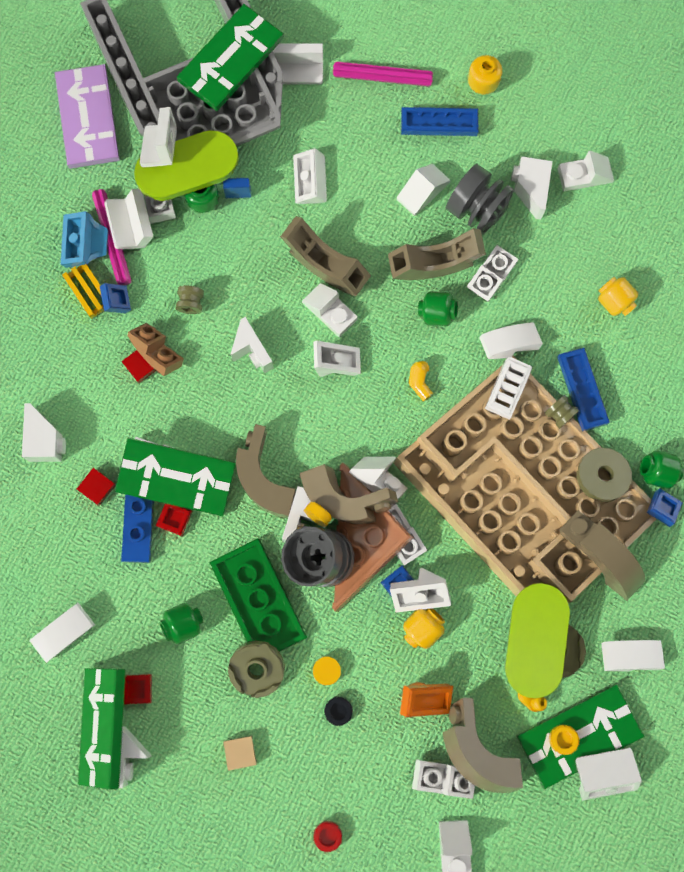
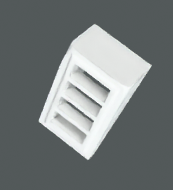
(516, 372)

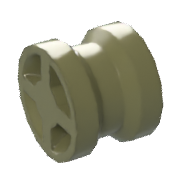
(189, 299)
(561, 411)

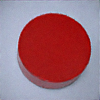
(327, 836)

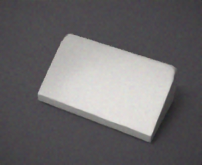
(310, 177)

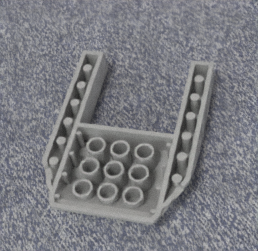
(243, 117)

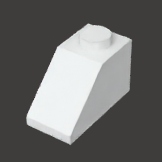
(532, 183)
(40, 438)

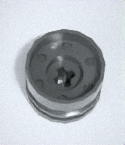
(478, 198)
(304, 554)

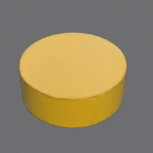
(318, 514)
(326, 670)
(563, 739)

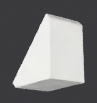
(422, 188)

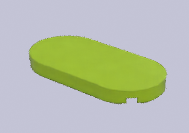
(197, 164)
(537, 640)

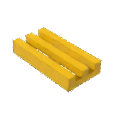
(76, 272)

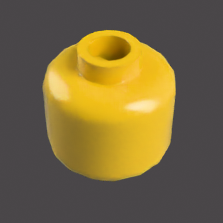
(485, 74)
(618, 296)
(423, 628)

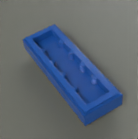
(439, 121)
(583, 389)
(137, 530)

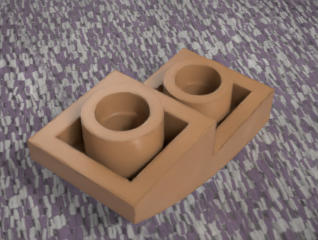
(151, 346)

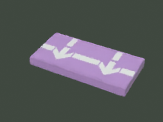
(87, 116)

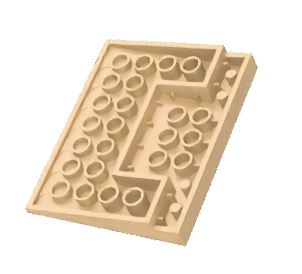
(516, 485)

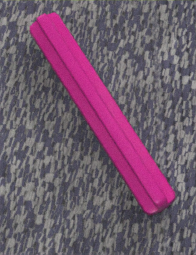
(382, 74)
(116, 255)

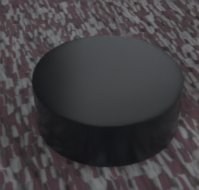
(338, 711)

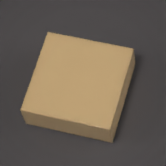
(240, 753)

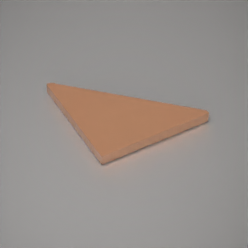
(372, 542)

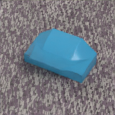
(82, 239)

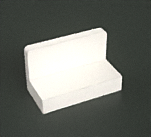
(300, 62)
(159, 141)
(129, 221)
(608, 774)

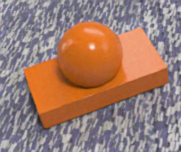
(426, 699)

